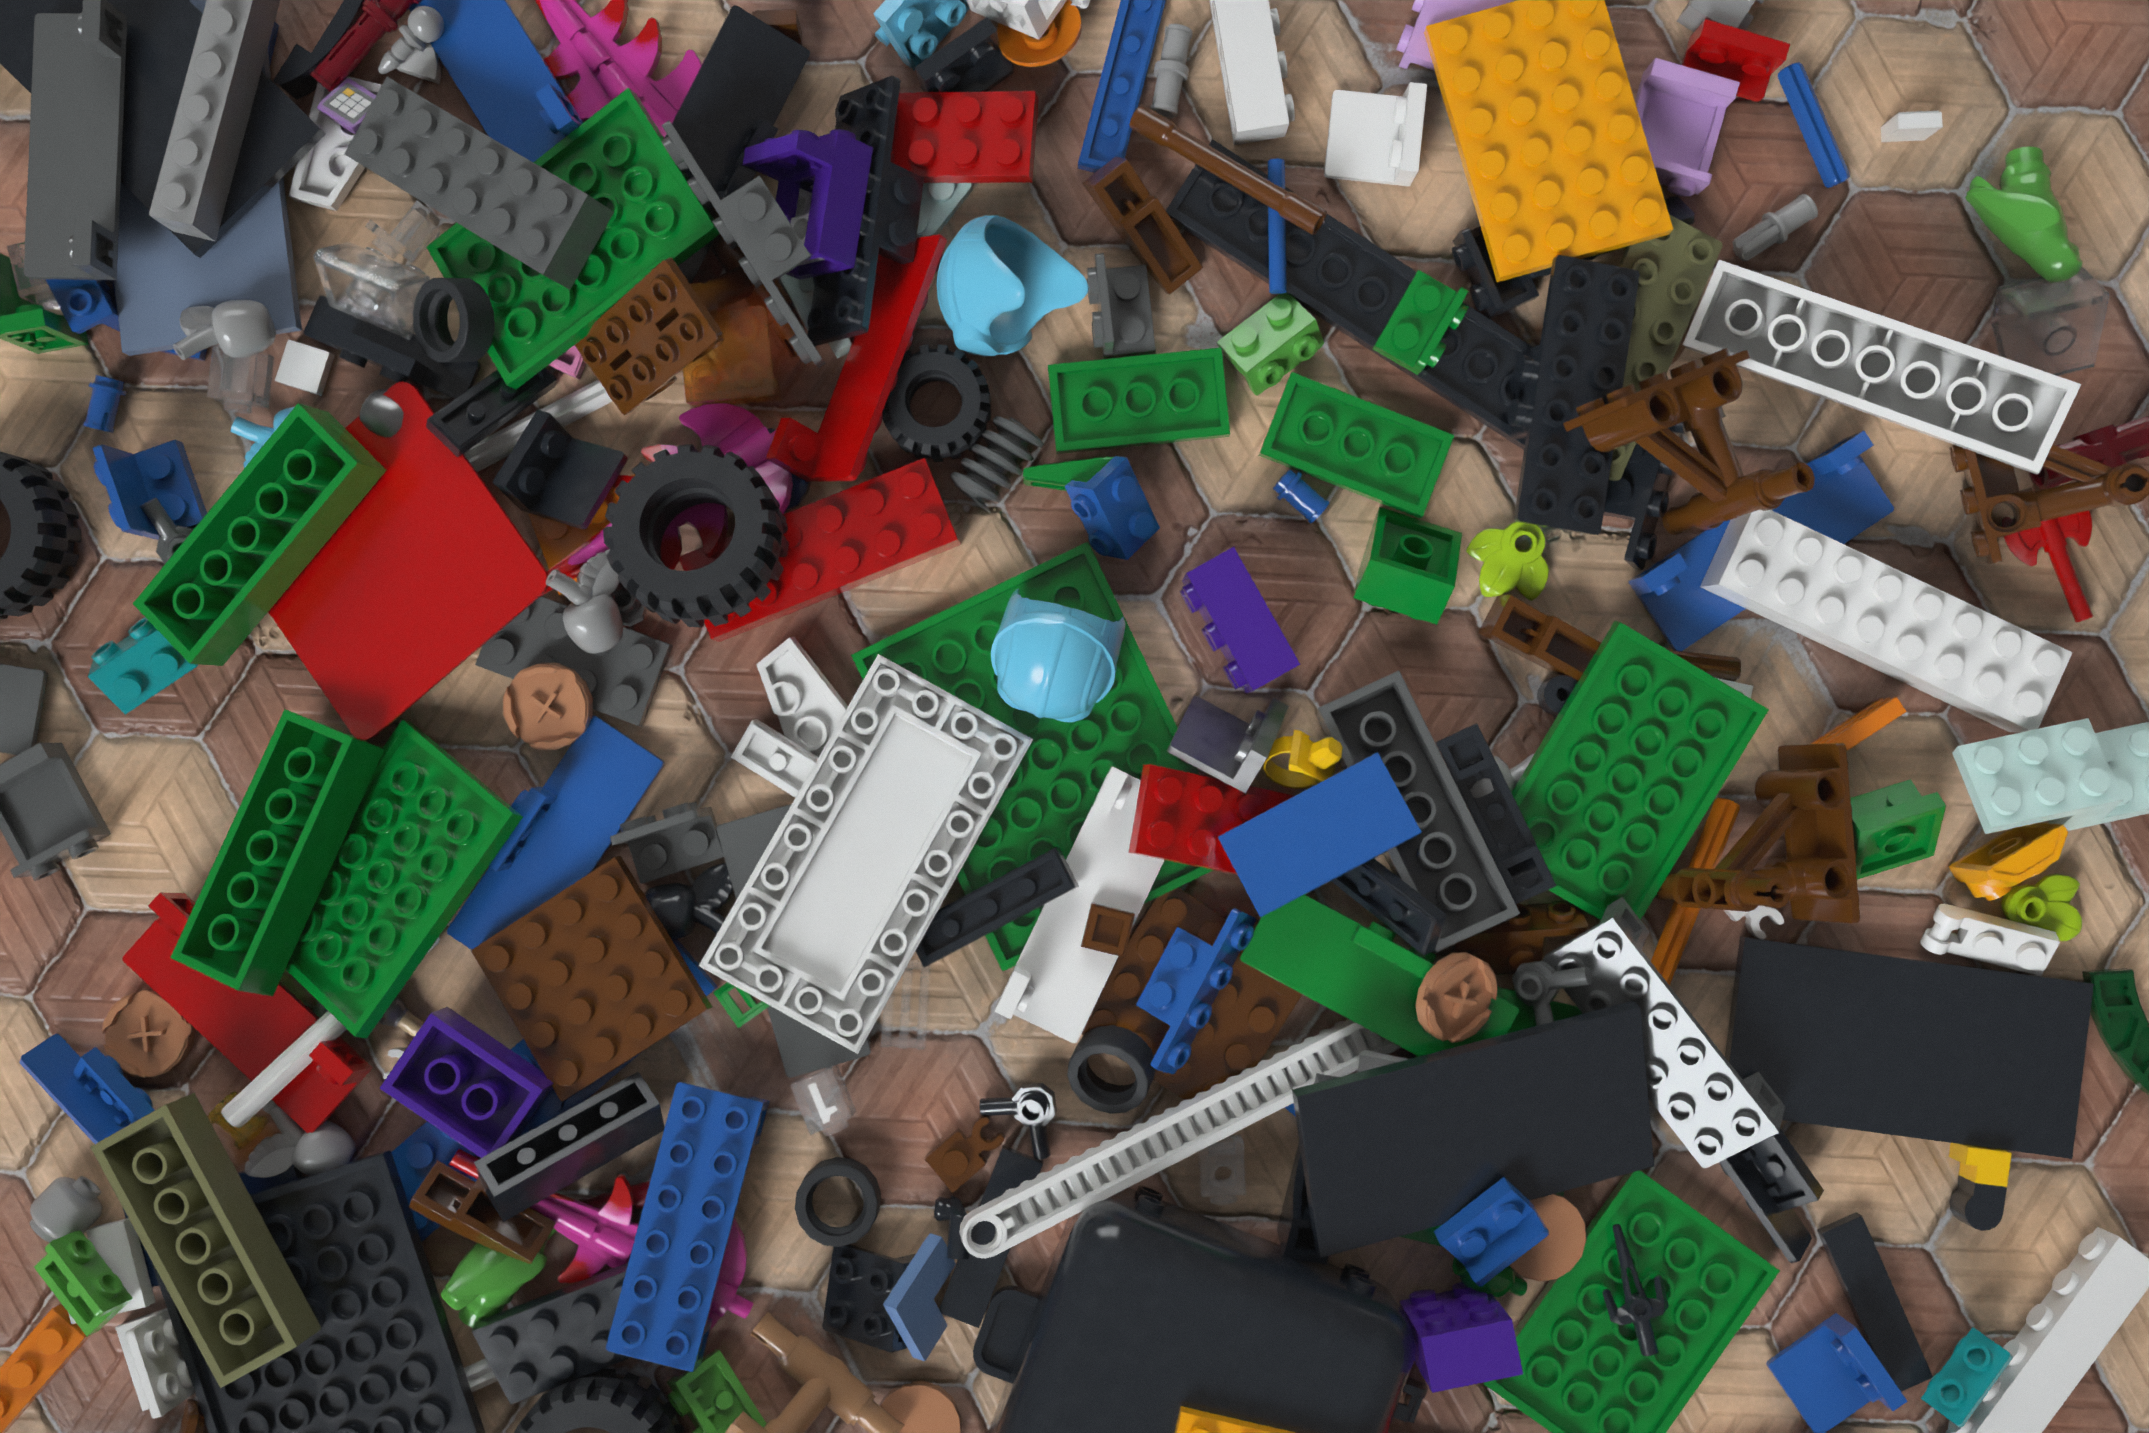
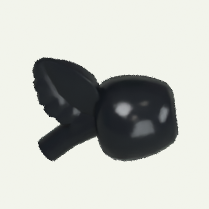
(683, 906)

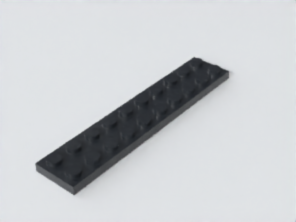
(1353, 290)

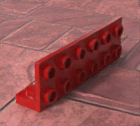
(867, 375)
(245, 1025)

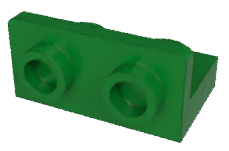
(1420, 322)

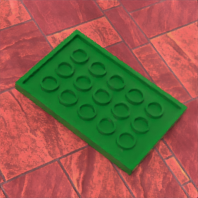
(655, 217)
(1631, 770)
(398, 878)
(1591, 1371)

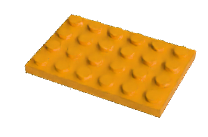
(1547, 132)

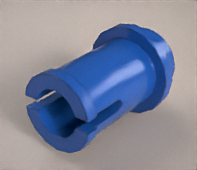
(104, 403)
(1300, 495)

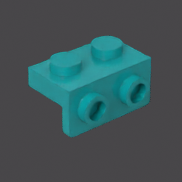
(137, 666)
(1966, 1377)

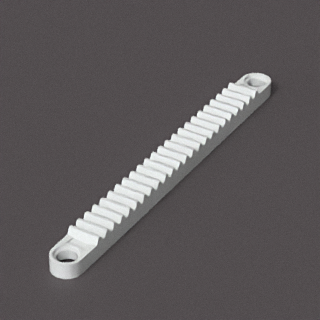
(1168, 1137)

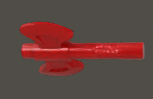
(2052, 537)

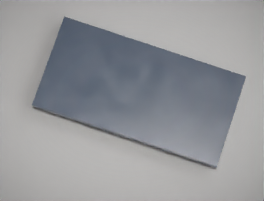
(164, 277)

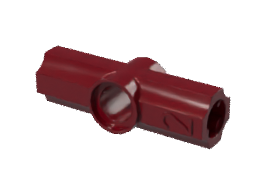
(2106, 445)

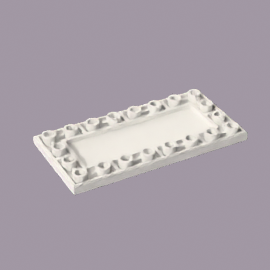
(866, 854)

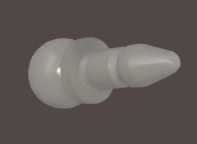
(423, 27)

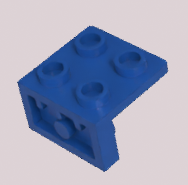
(149, 474)
(1833, 1374)

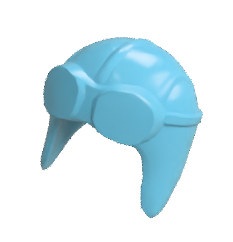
(1000, 284)
(1054, 658)

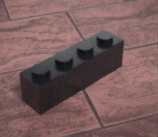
(570, 1146)

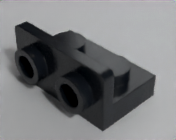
(966, 63)

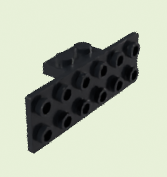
(736, 103)
(888, 222)
(1576, 363)

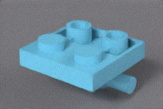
(917, 26)

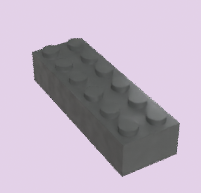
(479, 183)
(1449, 857)

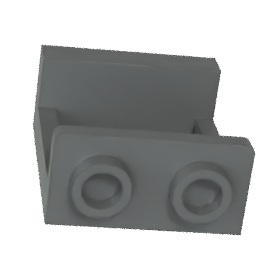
(46, 811)

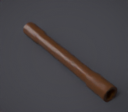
(1287, 204)

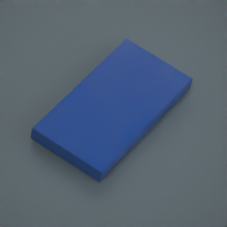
(1319, 835)

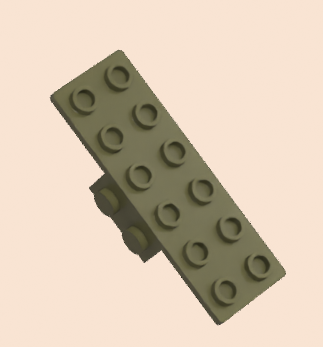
(1669, 287)

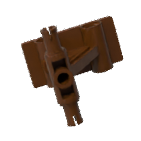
(669, 325)
(1696, 400)
(1996, 482)
(1817, 875)

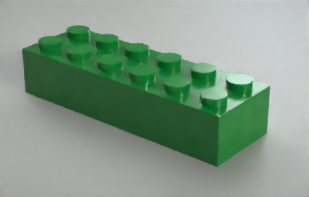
(259, 536)
(277, 854)

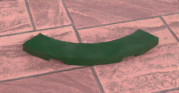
(2121, 1021)

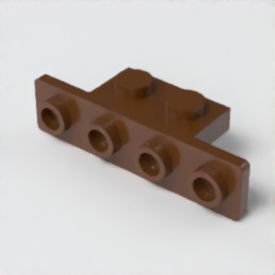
(1523, 936)

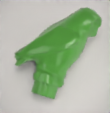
(2028, 215)
(488, 1281)

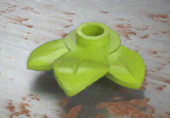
(1507, 566)
(2047, 905)

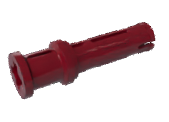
(352, 48)

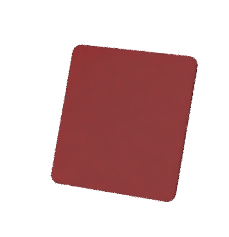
(407, 577)

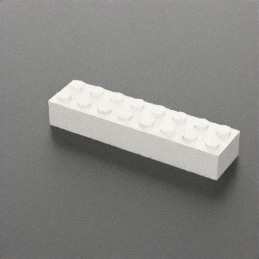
(1883, 366)
(1886, 620)

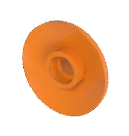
(1053, 45)

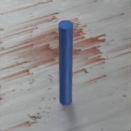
(1277, 233)

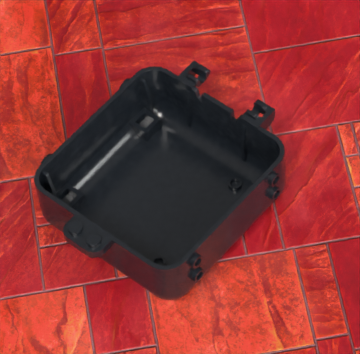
(1194, 1314)

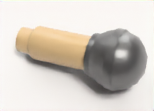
(398, 1015)

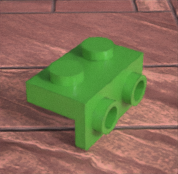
(1272, 342)
(82, 1281)

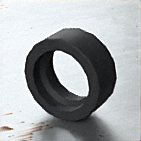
(475, 316)
(1104, 1095)
(814, 1226)

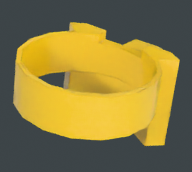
(1308, 759)

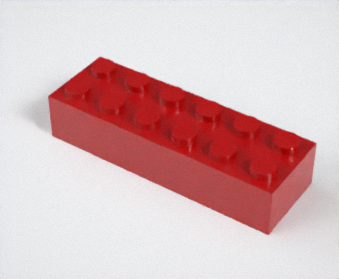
(846, 543)

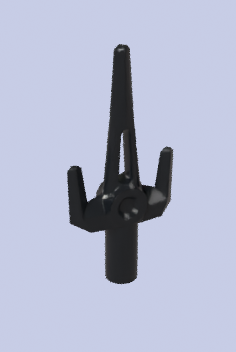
(1637, 1306)

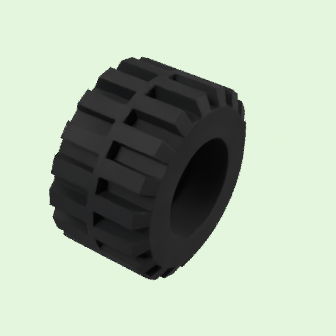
(959, 434)

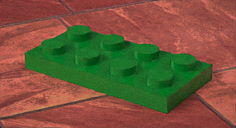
(1139, 400)
(1356, 445)

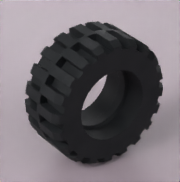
(657, 497)
(39, 538)
(601, 1403)

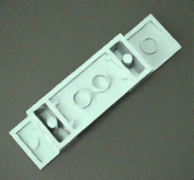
(2058, 776)

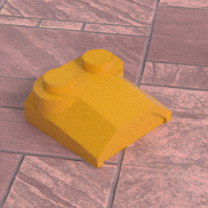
(2010, 859)

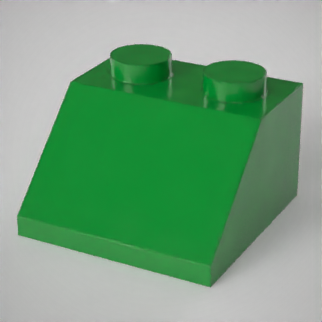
(1408, 566)

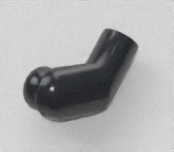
(954, 1212)

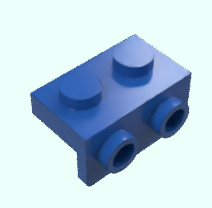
(1113, 510)

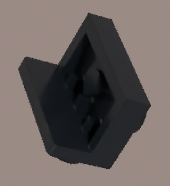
(1486, 293)

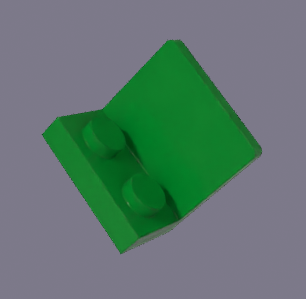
(29, 323)

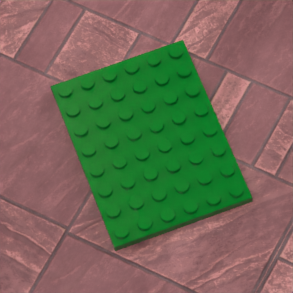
(1066, 759)

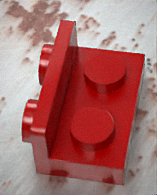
(1735, 56)

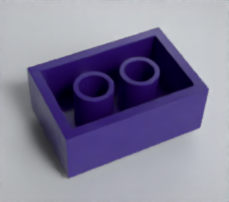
(1238, 621)
(467, 1083)
(1461, 1337)

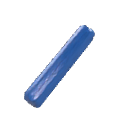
(1813, 125)

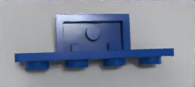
(1188, 983)
(87, 1087)

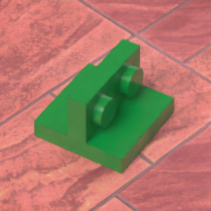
(1894, 827)

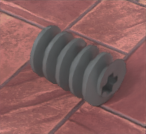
(995, 461)

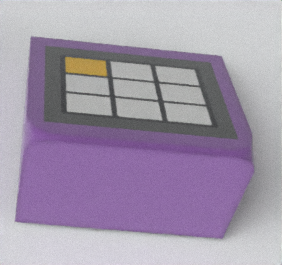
(347, 104)

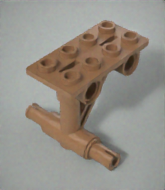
(823, 1382)

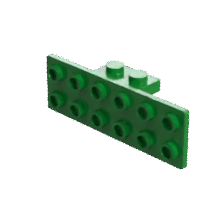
(1355, 973)

